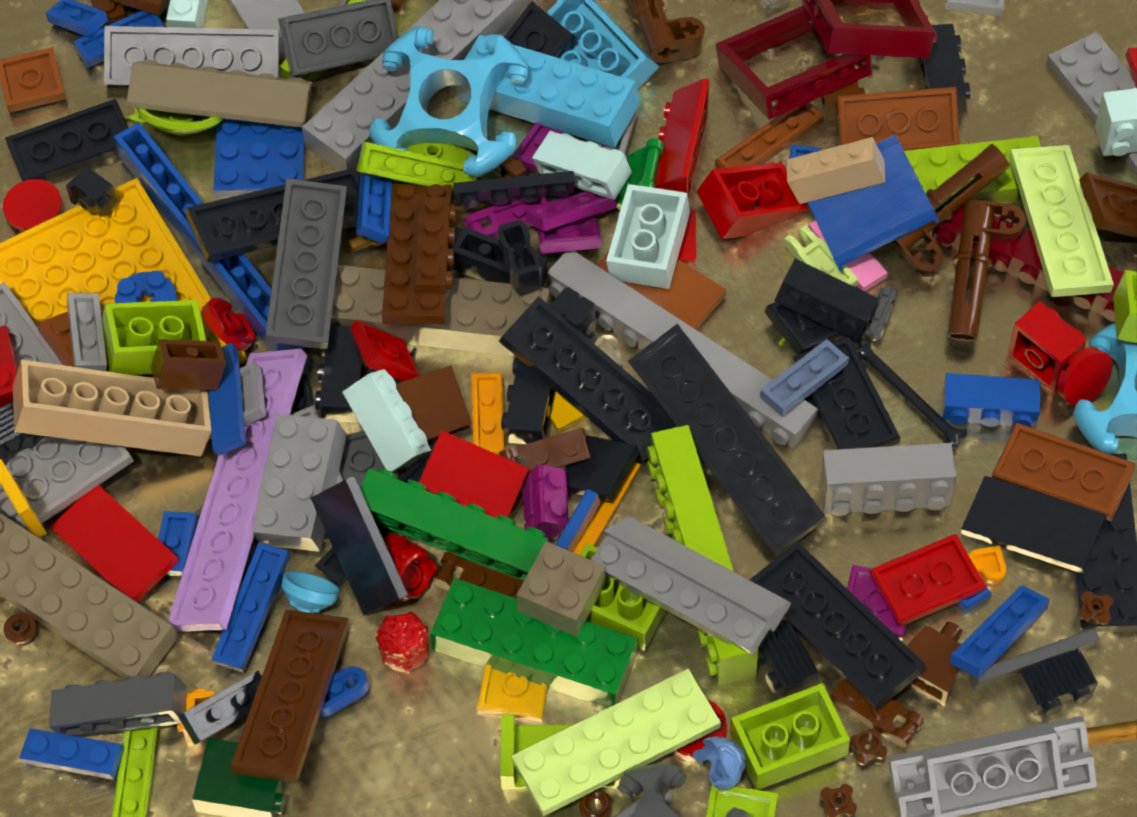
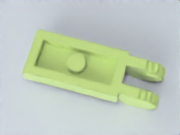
(818, 255)

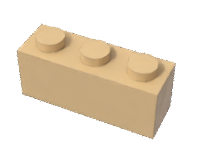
(836, 170)

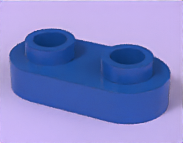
(344, 689)

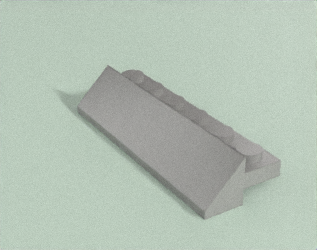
(689, 584)
(993, 770)

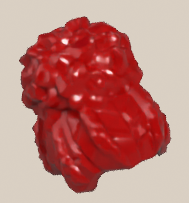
(411, 563)
(403, 642)

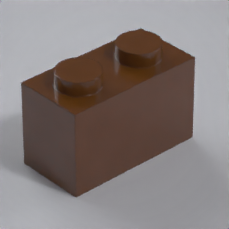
(188, 364)

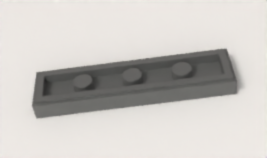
(1013, 666)

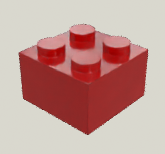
(1044, 344)

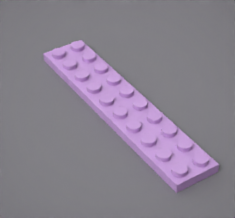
(229, 510)

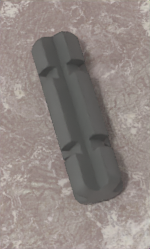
(881, 313)

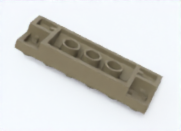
(219, 93)

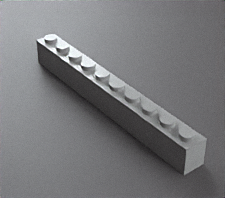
(643, 321)

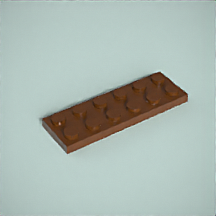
(290, 696)

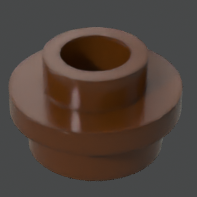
(23, 636)
(599, 797)

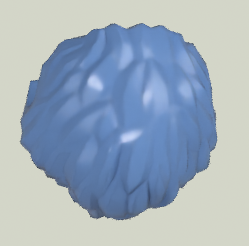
(726, 761)

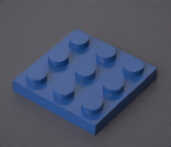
(256, 156)

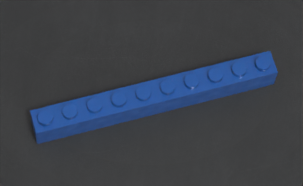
(173, 196)

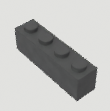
(118, 705)

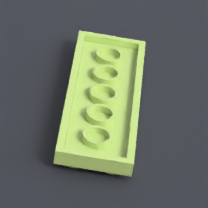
(1060, 221)
(615, 742)

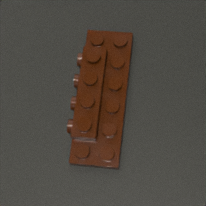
(419, 254)

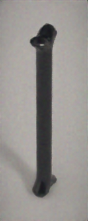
(950, 433)

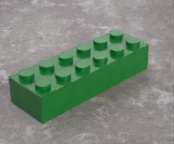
(451, 526)
(490, 630)

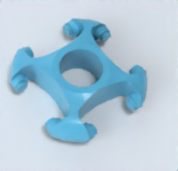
(435, 73)
(1121, 417)

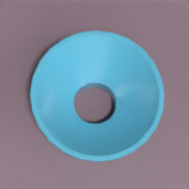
(309, 591)

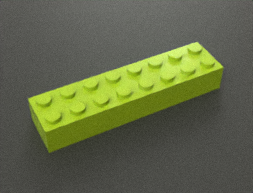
(695, 525)

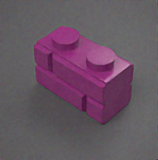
(546, 500)

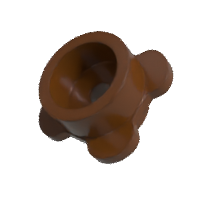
(1093, 616)
(868, 737)
(843, 793)

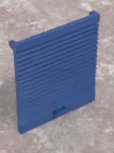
(875, 214)

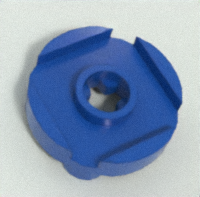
(145, 284)

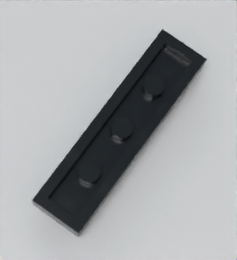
(524, 188)

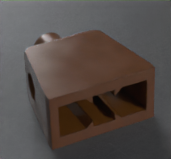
(935, 651)

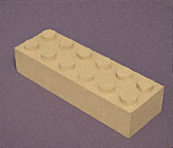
(109, 409)

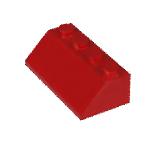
(682, 137)

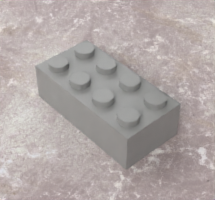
(299, 465)
(887, 478)

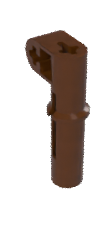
(665, 35)
(985, 168)
(978, 230)

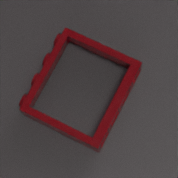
(876, 40)
(798, 88)

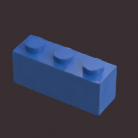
(991, 400)

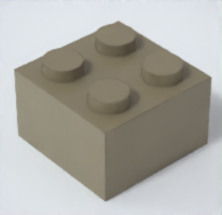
(561, 589)

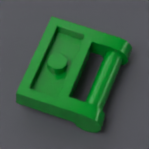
(643, 167)

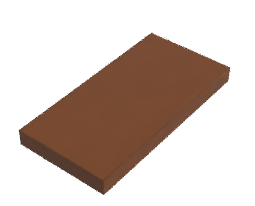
(916, 116)
(690, 294)
(1064, 470)

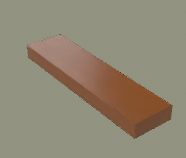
(772, 138)

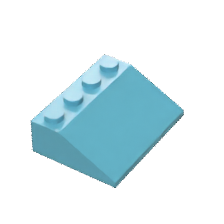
(601, 41)

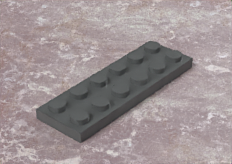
(306, 264)

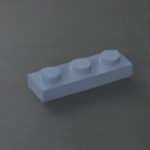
(804, 377)

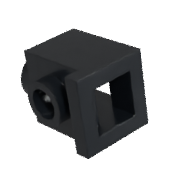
(92, 192)

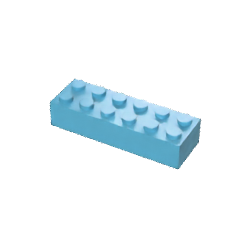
(563, 96)

